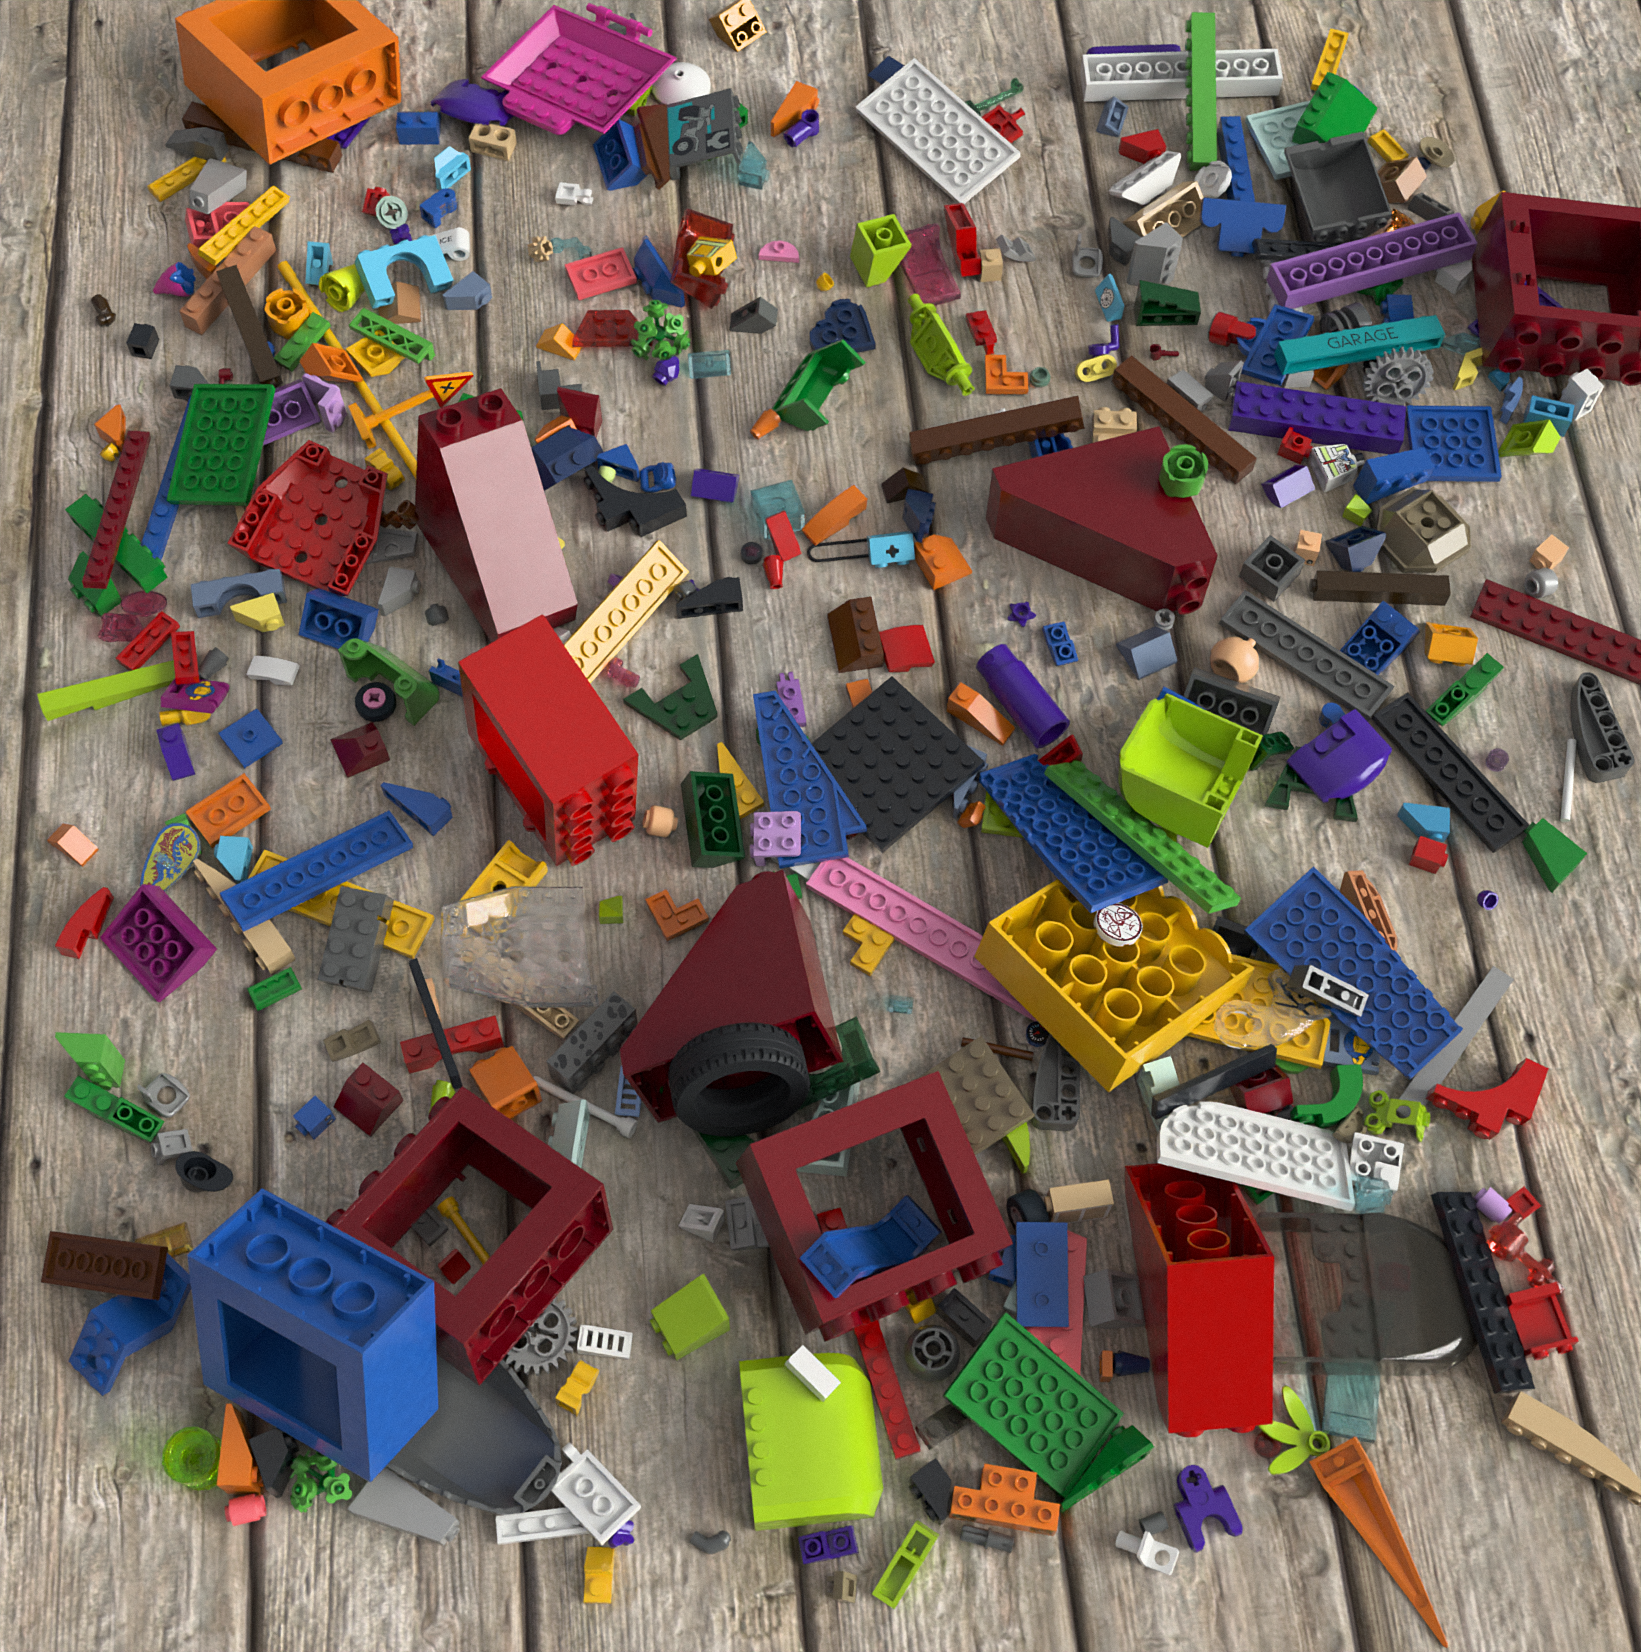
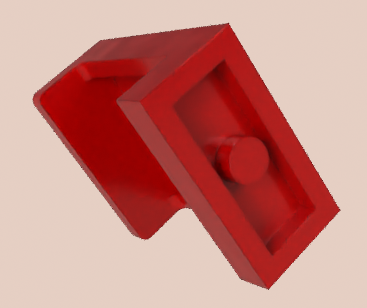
(1540, 1321)

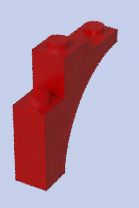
(1488, 1108)

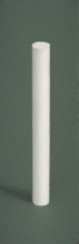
(1568, 780)

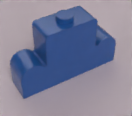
(1240, 222)

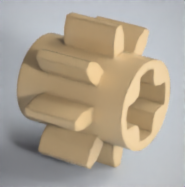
(540, 249)

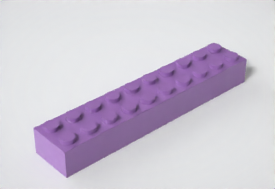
(1371, 261)

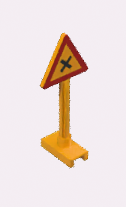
(440, 387)

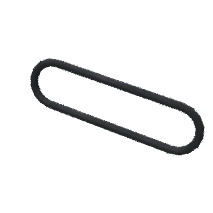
(835, 543)

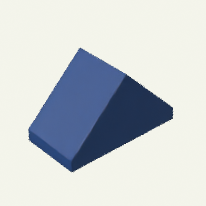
(621, 461)

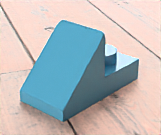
(318, 261)

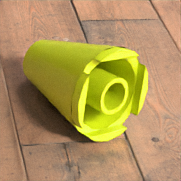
(342, 287)

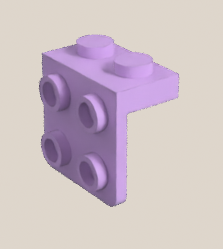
(328, 400)
(775, 835)

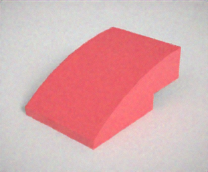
(204, 226)

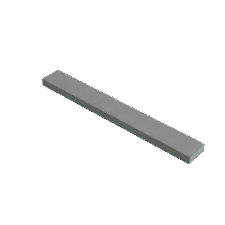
(1471, 1020)

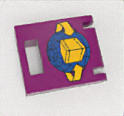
(195, 697)

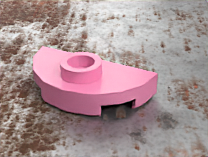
(779, 251)

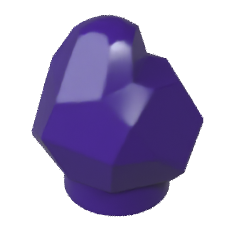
(666, 370)

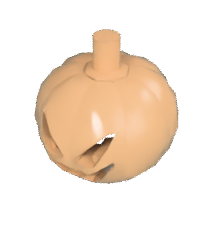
(1235, 659)

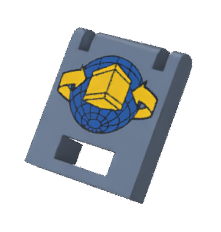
(1350, 1050)

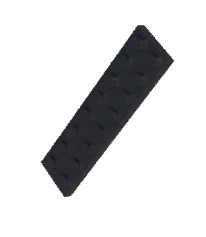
(1450, 772)
(1482, 1292)

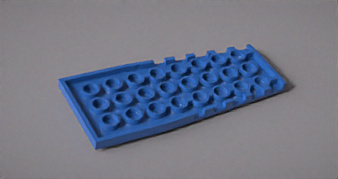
(1067, 837)
(1325, 930)

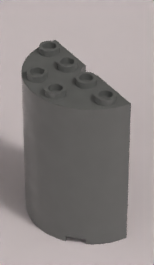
(1339, 188)

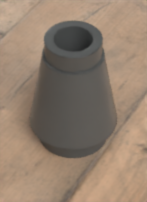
(212, 663)

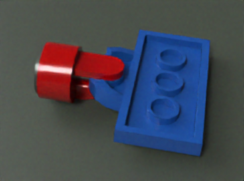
(1260, 338)

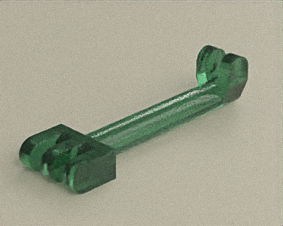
(1016, 88)

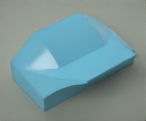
(450, 167)

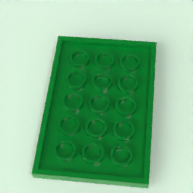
(221, 444)
(1033, 1405)

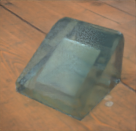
(900, 1004)

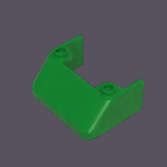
(813, 382)

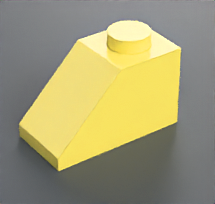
(259, 613)

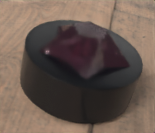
(751, 553)

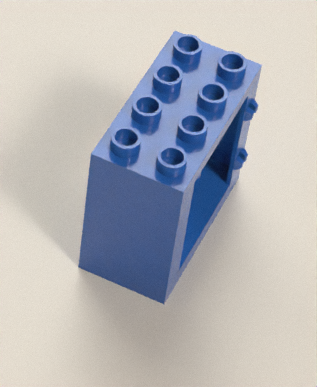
(315, 1332)

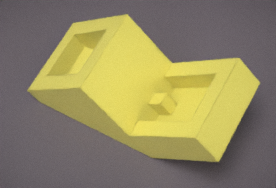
(1467, 370)

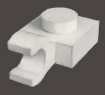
(571, 193)

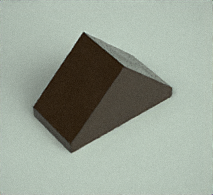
(897, 485)

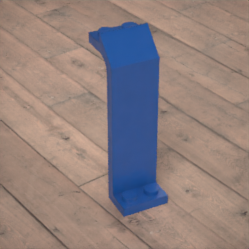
(871, 1249)

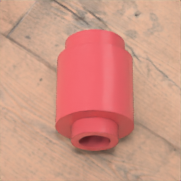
(245, 1509)

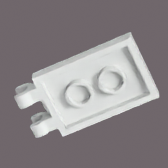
(593, 1495)

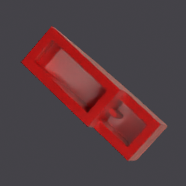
(85, 924)

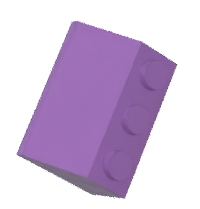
(290, 411)

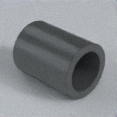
(1154, 1523)

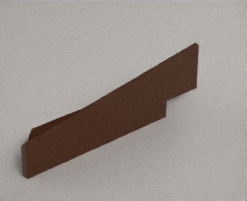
(653, 142)

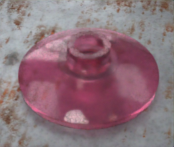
(143, 603)

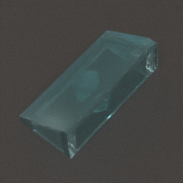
(709, 364)

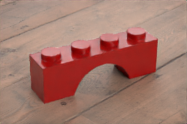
(475, 1036)

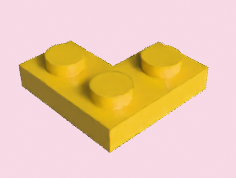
(873, 944)

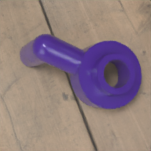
(1105, 348)

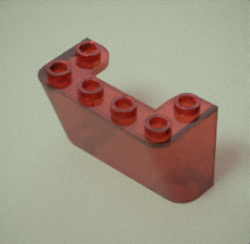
(704, 288)

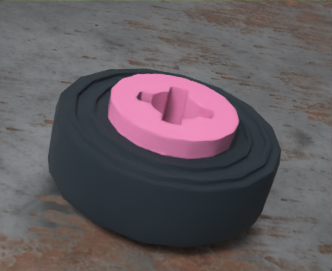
(375, 710)

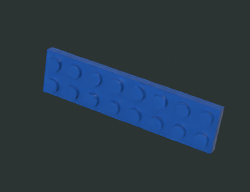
(315, 870)

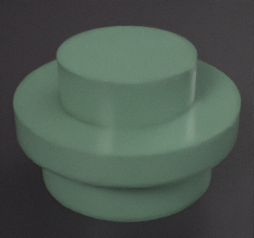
(1040, 377)

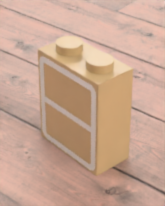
(1079, 1202)

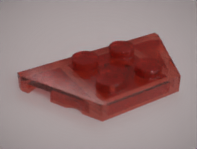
(606, 329)

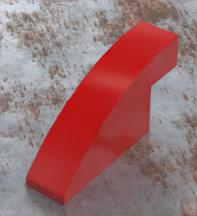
(963, 239)

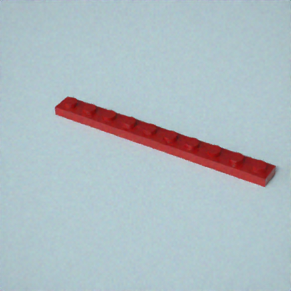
(879, 1366)

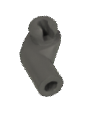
(712, 1544)

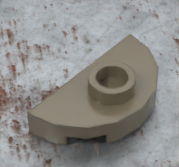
(1351, 1123)

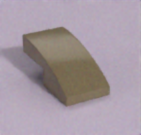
(351, 1042)

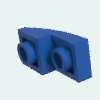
(1059, 644)

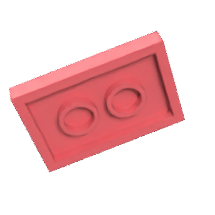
(600, 273)

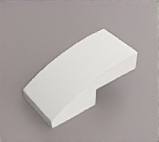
(273, 669)

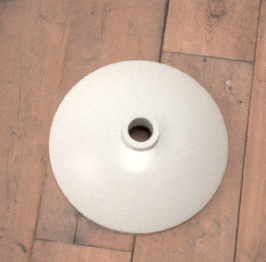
(680, 83)

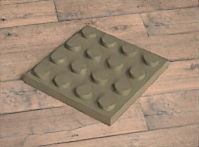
(982, 1094)

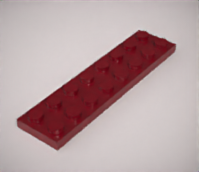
(1559, 630)

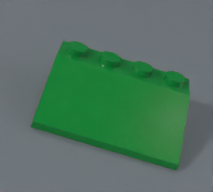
(1334, 112)

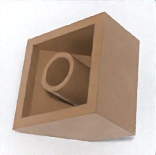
(1401, 178)

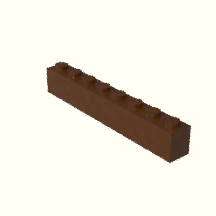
(321, 155)
(1183, 419)
(996, 430)

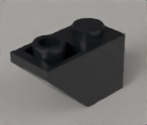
(933, 1487)

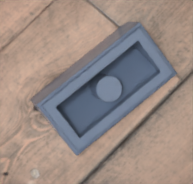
(1112, 117)

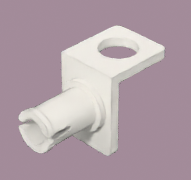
(1147, 1549)

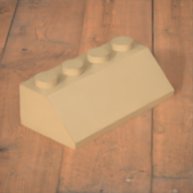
(1177, 207)

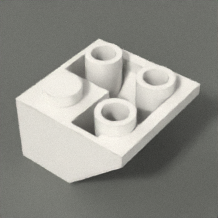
(1376, 1159)

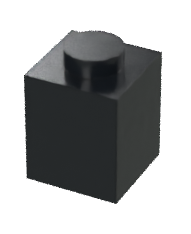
(142, 341)

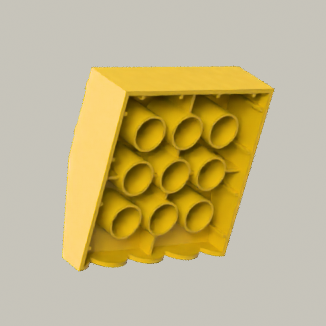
(1107, 1000)

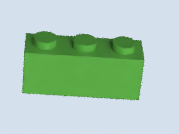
(95, 1057)

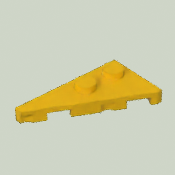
(747, 796)

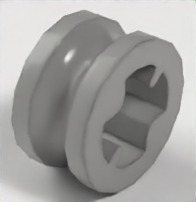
(1167, 614)

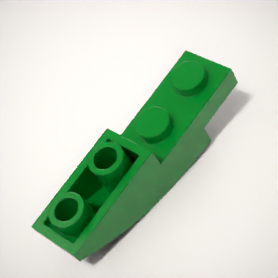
(1465, 690)
(114, 1110)

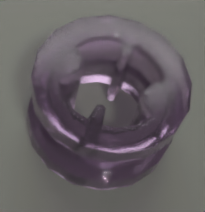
(1504, 758)

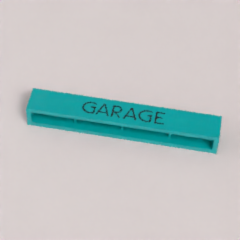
(1358, 344)

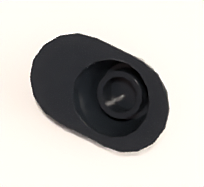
(202, 1173)

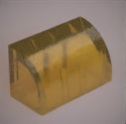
(176, 1238)

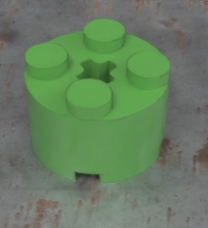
(1183, 471)

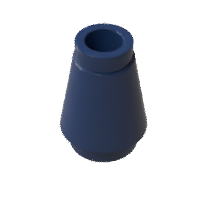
(1129, 1364)

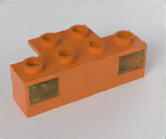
(1005, 1501)

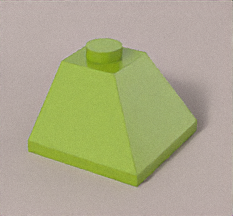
(1530, 439)

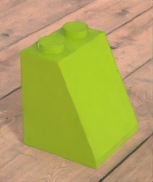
(878, 249)
(690, 1318)

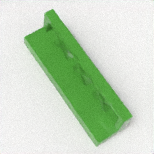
(395, 333)

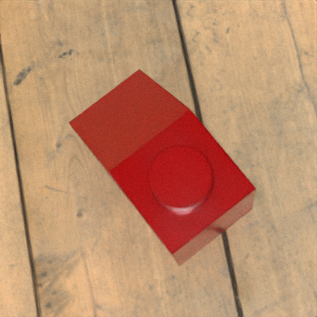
(1142, 146)

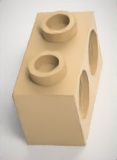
(493, 141)

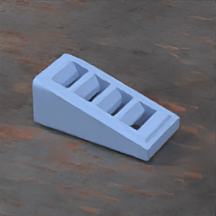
(622, 1111)

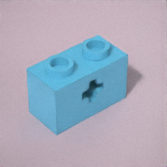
(880, 543)

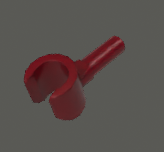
(1156, 352)
(225, 375)

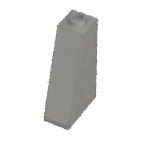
(216, 185)
(401, 1507)

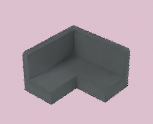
(548, 383)

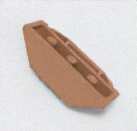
(1369, 902)

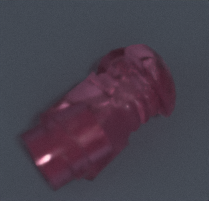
(624, 676)

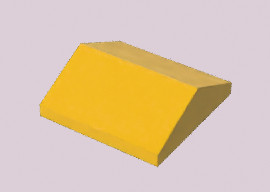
(374, 357)

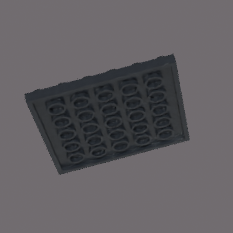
(895, 761)

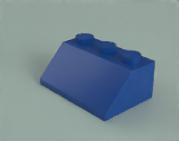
(619, 157)
(336, 619)

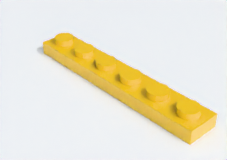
(232, 234)

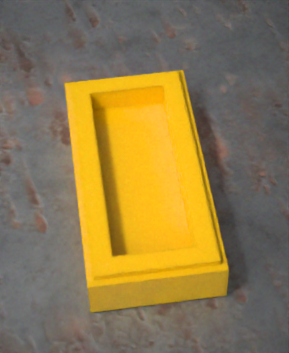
(1387, 146)

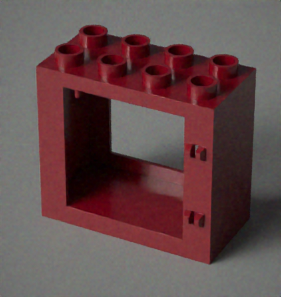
(1562, 242)
(949, 1176)
(535, 1260)

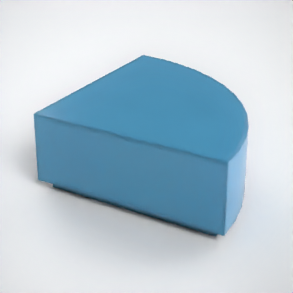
(1499, 379)

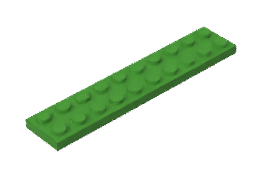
(1143, 837)

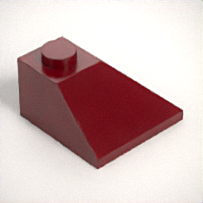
(581, 408)
(360, 749)

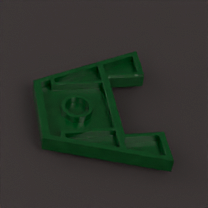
(682, 710)
(1290, 781)

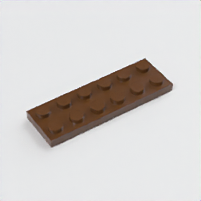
(104, 1265)

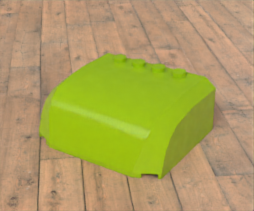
(1184, 767)
(809, 1455)

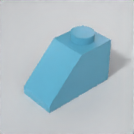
(234, 856)

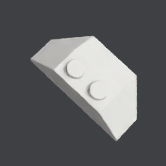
(1148, 180)

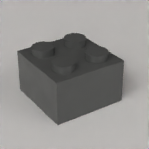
(1271, 568)

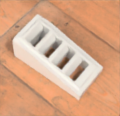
(586, 1330)

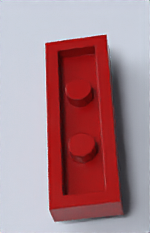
(147, 642)
(185, 657)

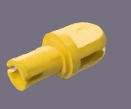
(178, 716)

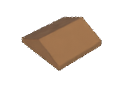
(405, 304)

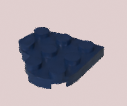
(846, 322)

